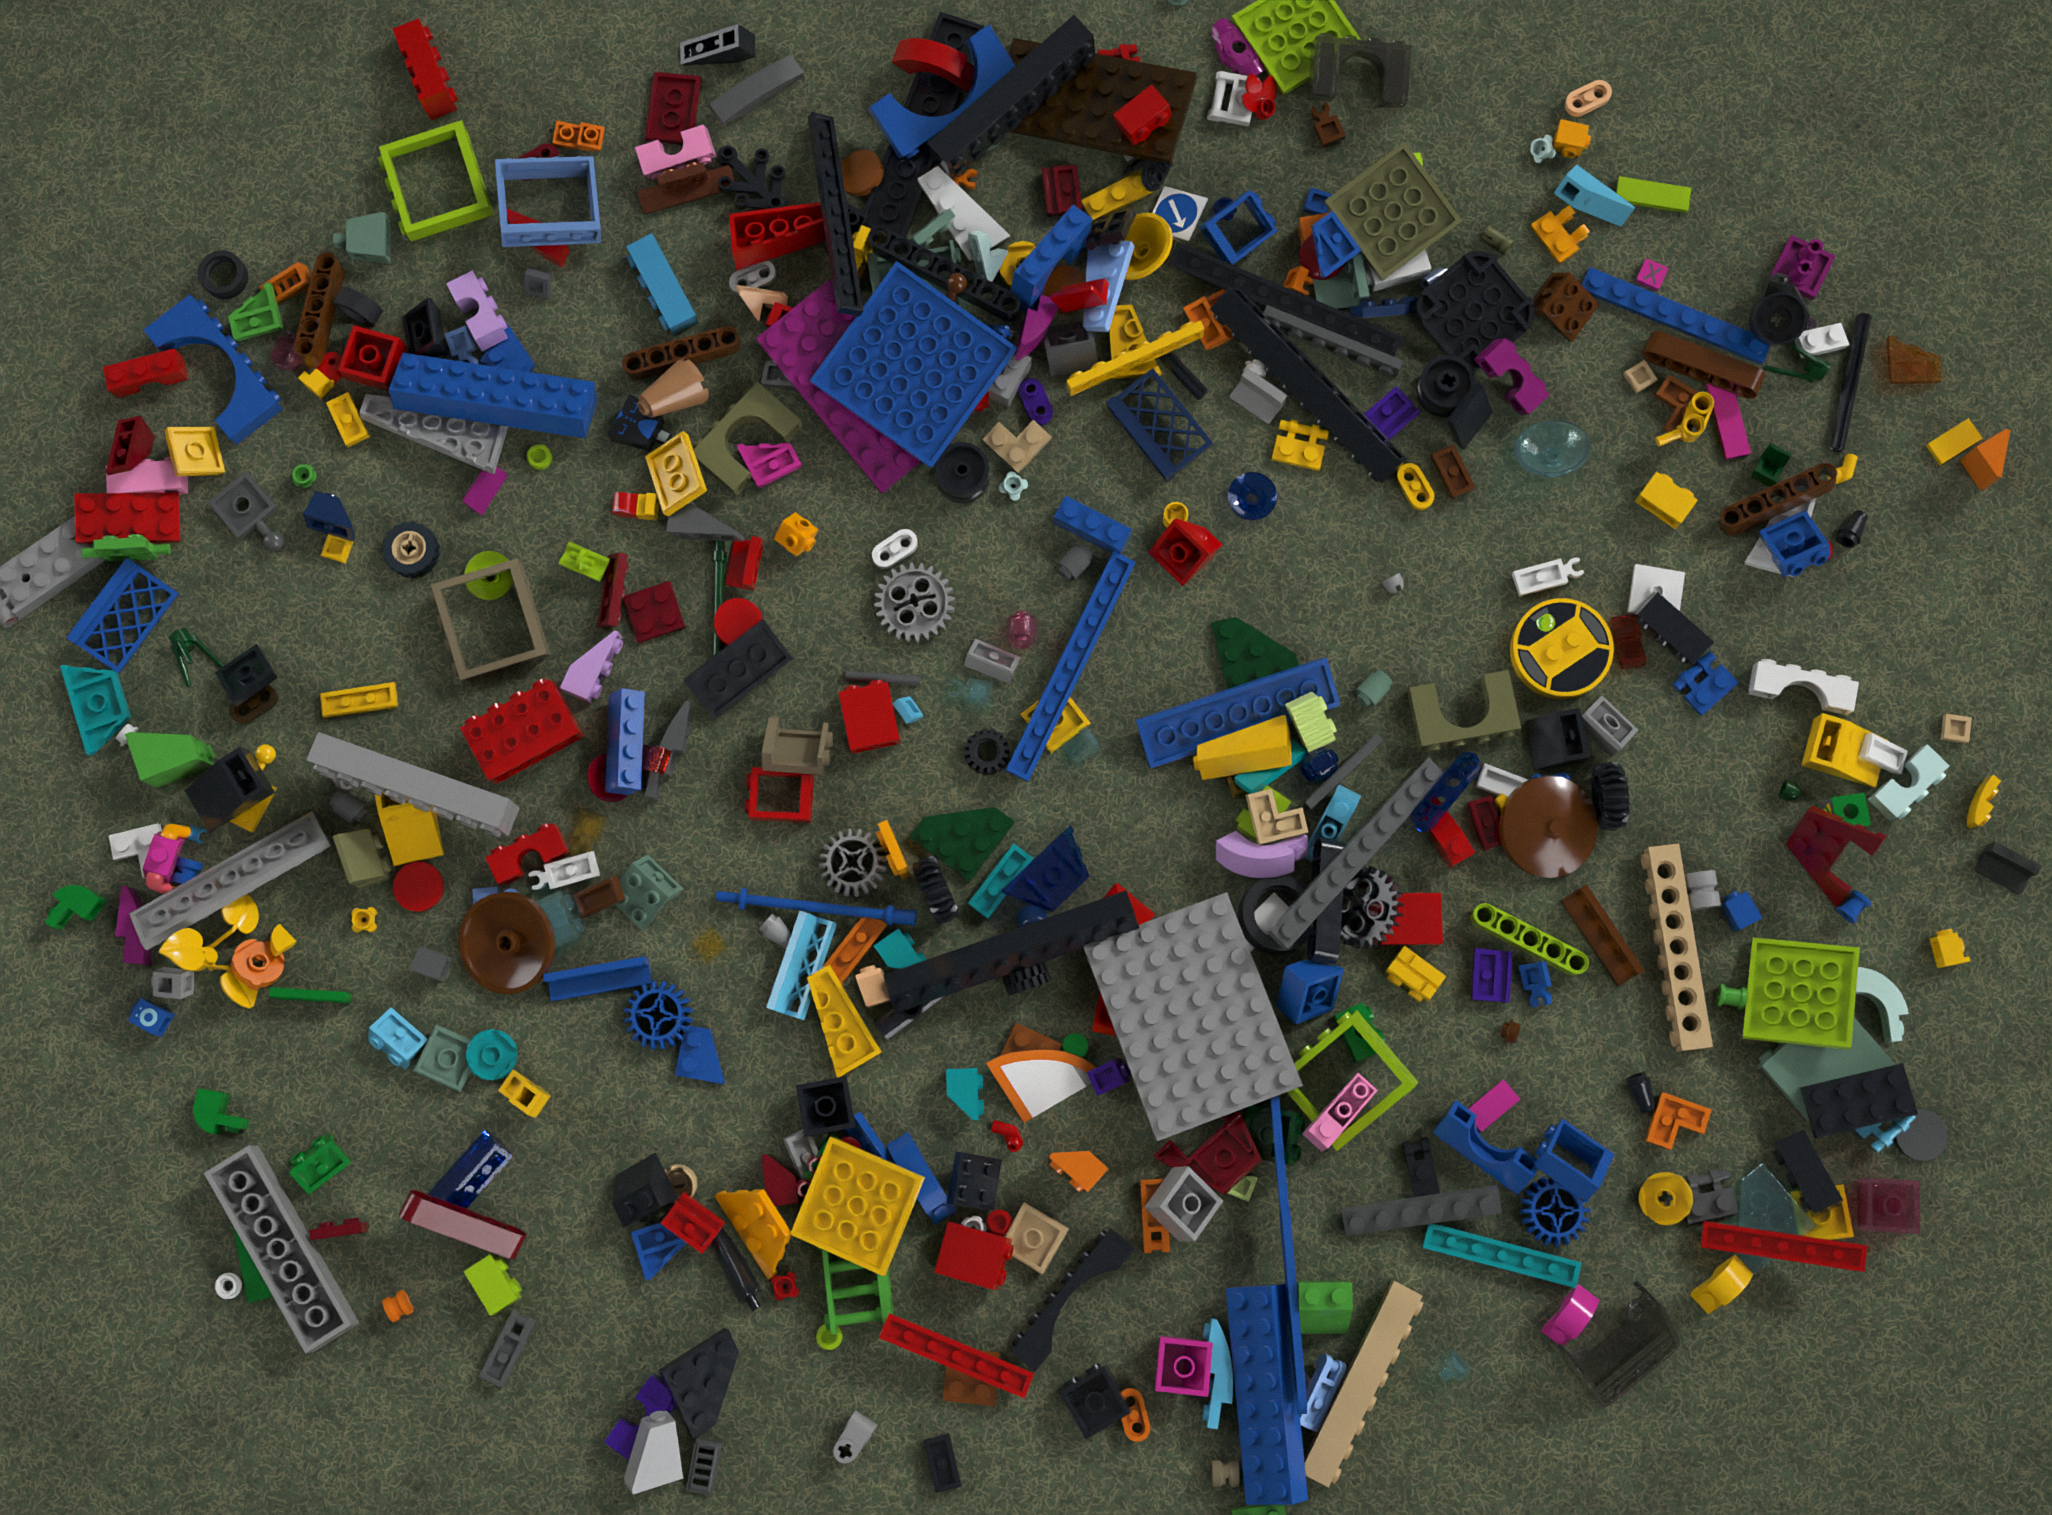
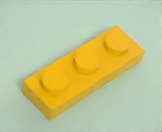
(1115, 197)

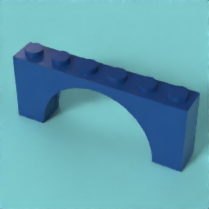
(909, 130)
(252, 401)

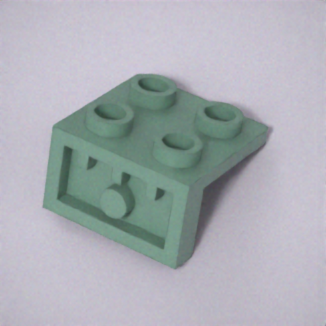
(1346, 288)
(646, 891)

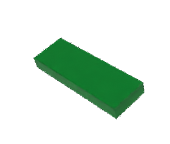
(310, 995)
(253, 1282)

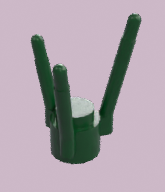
(1815, 367)
(183, 644)

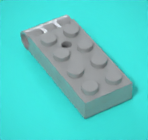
(52, 567)

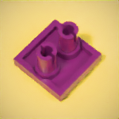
(1805, 264)

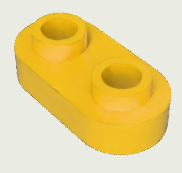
(1417, 486)

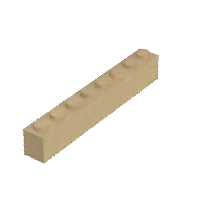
(1360, 1383)

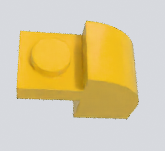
(524, 1094)
(1723, 1286)

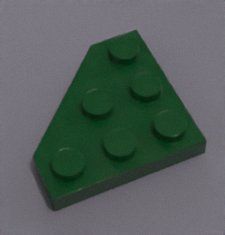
(1248, 653)
(963, 838)

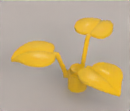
(186, 949)

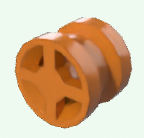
(397, 1306)

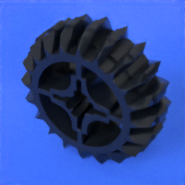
(1610, 796)
(935, 889)

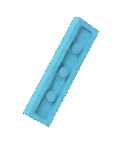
(796, 964)

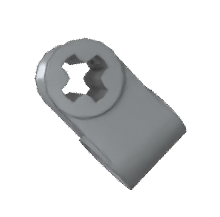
(856, 1434)

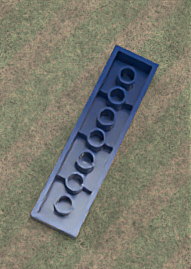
(493, 395)
(1266, 1395)

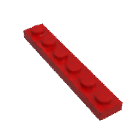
(1784, 1246)
(956, 1355)

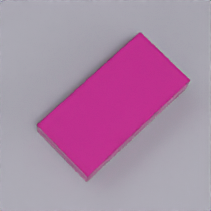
(1493, 1104)

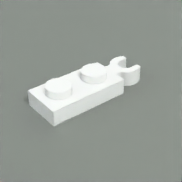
(1544, 576)
(567, 871)

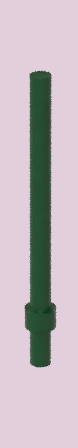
(719, 557)

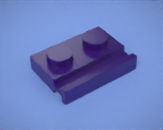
(1392, 413)
(1491, 975)

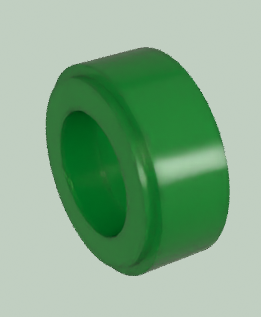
(1075, 1044)

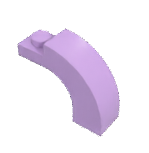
(1260, 860)

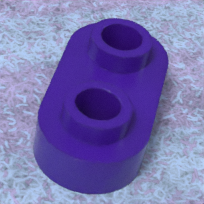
(1035, 400)

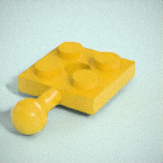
(250, 819)

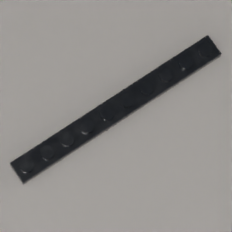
(835, 215)
(1284, 299)

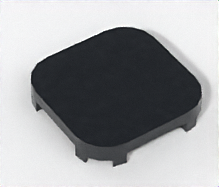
(1473, 307)

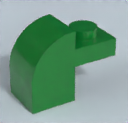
(73, 900)
(210, 1112)

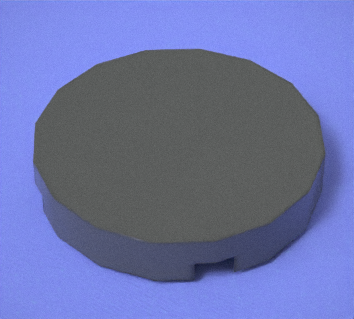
(1924, 1138)

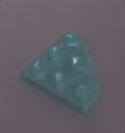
(1769, 1208)

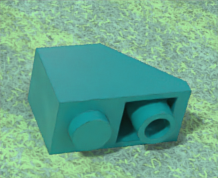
(898, 951)
(963, 1090)

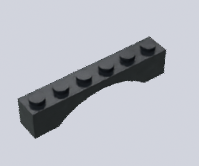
(1107, 1256)

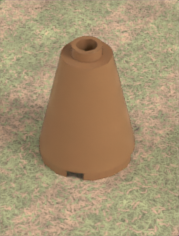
(674, 390)

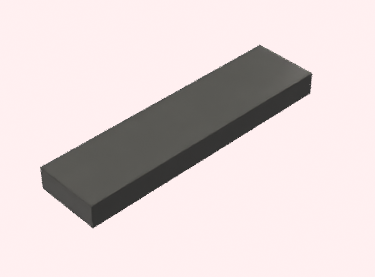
(1342, 772)

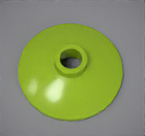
(489, 589)

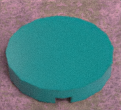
(491, 1054)

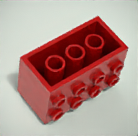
(521, 731)

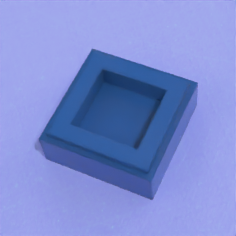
(1315, 202)

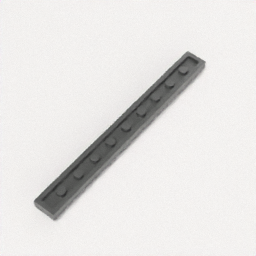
(1355, 854)

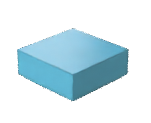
(908, 709)

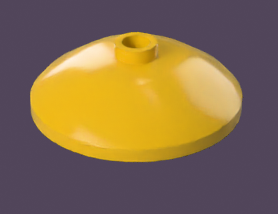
(1151, 243)

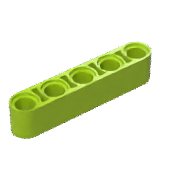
(1541, 939)

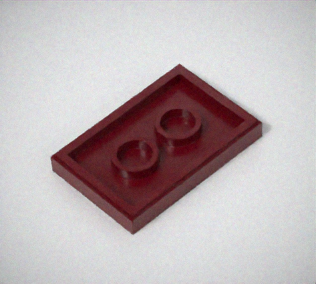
(672, 107)

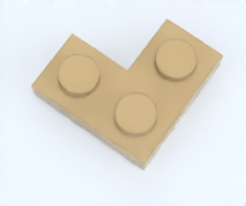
(1018, 450)
(1270, 824)

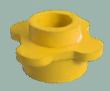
(359, 914)

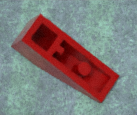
(1449, 839)

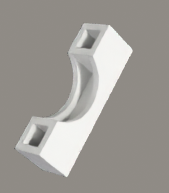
(1834, 693)

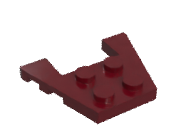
(1820, 843)
(1221, 1159)

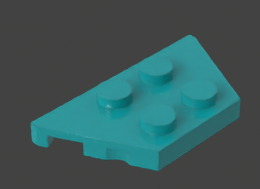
(96, 703)

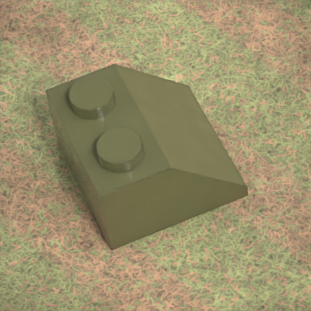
(362, 857)

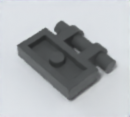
(1713, 1203)

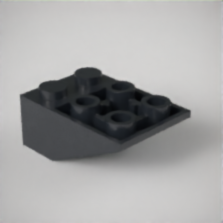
(229, 788)

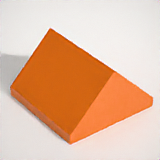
(1987, 460)

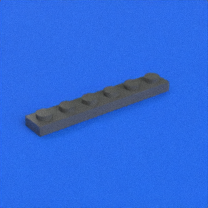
(1341, 345)
(1421, 1210)

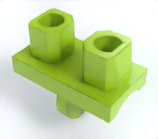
(584, 561)

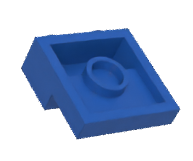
(1795, 544)

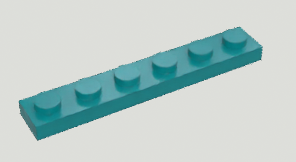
(1501, 1255)

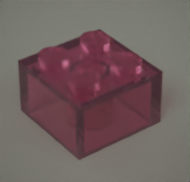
(1888, 1205)

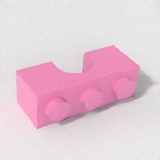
(696, 148)

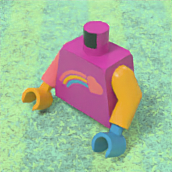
(164, 853)

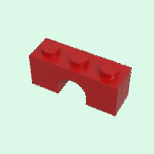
(128, 376)
(506, 861)

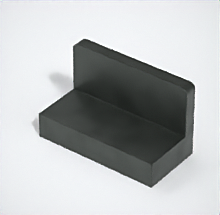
(2006, 867)

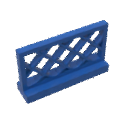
(104, 604)

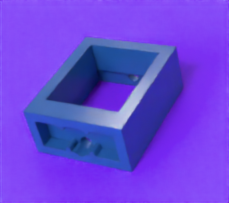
(1218, 240)
(1581, 1146)

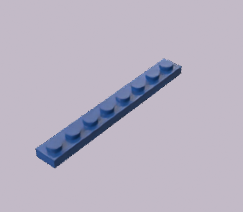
(1674, 315)

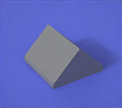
(1607, 726)

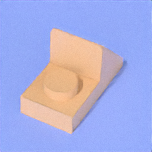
(756, 297)

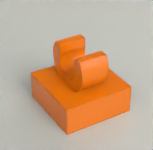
(1296, 278)

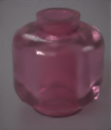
(1022, 630)

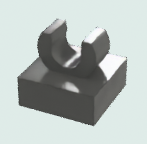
(538, 282)

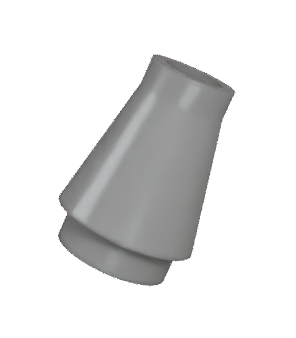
(776, 931)

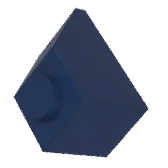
(328, 516)

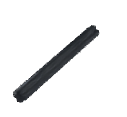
(1850, 382)

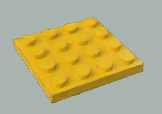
(857, 1206)

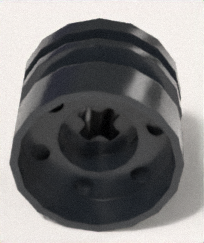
(1786, 306)

